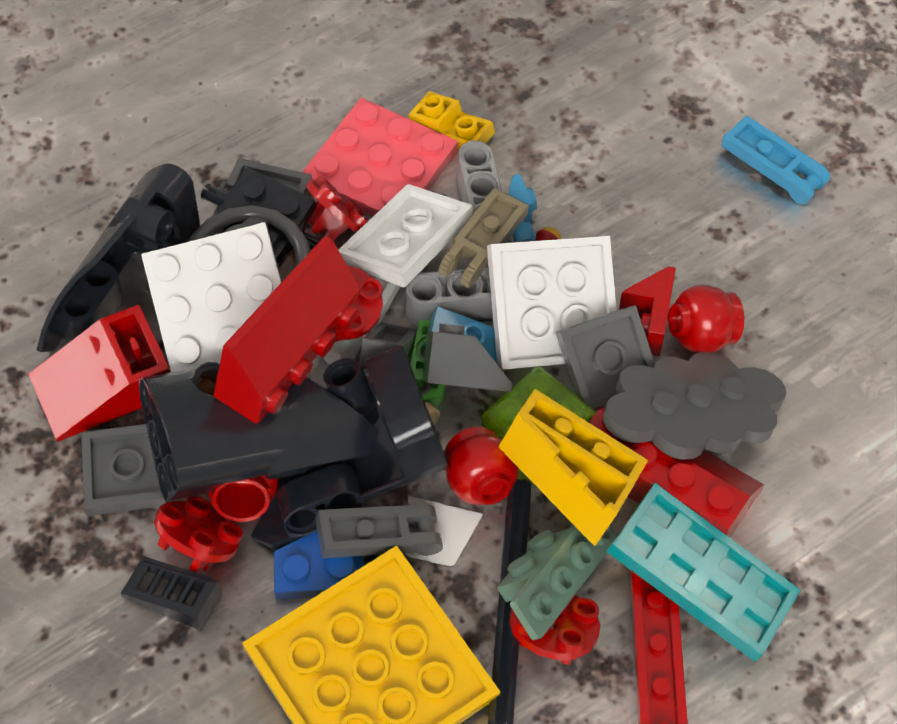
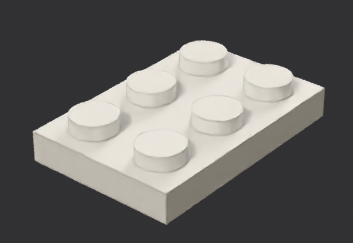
(406, 234)

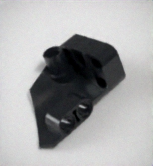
(153, 217)
(209, 444)
(402, 453)

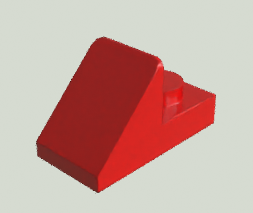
(652, 301)

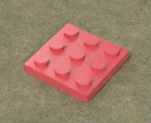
(379, 154)

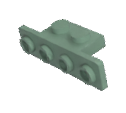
(550, 576)

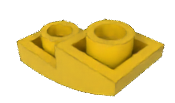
(447, 118)

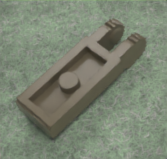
(490, 224)

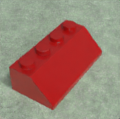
(287, 333)
(702, 483)

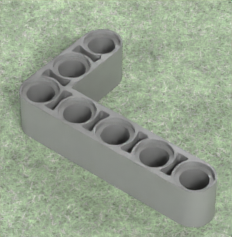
(475, 180)

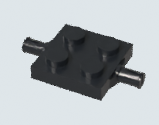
(265, 192)

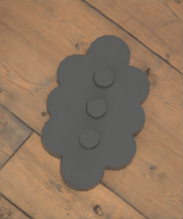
(694, 405)

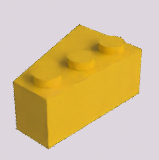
(572, 463)

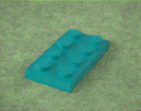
(704, 572)

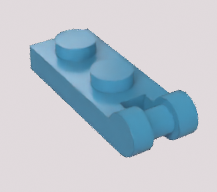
(776, 159)

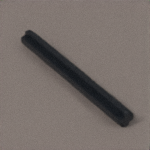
(506, 644)

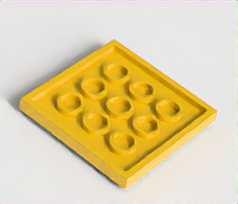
(371, 654)

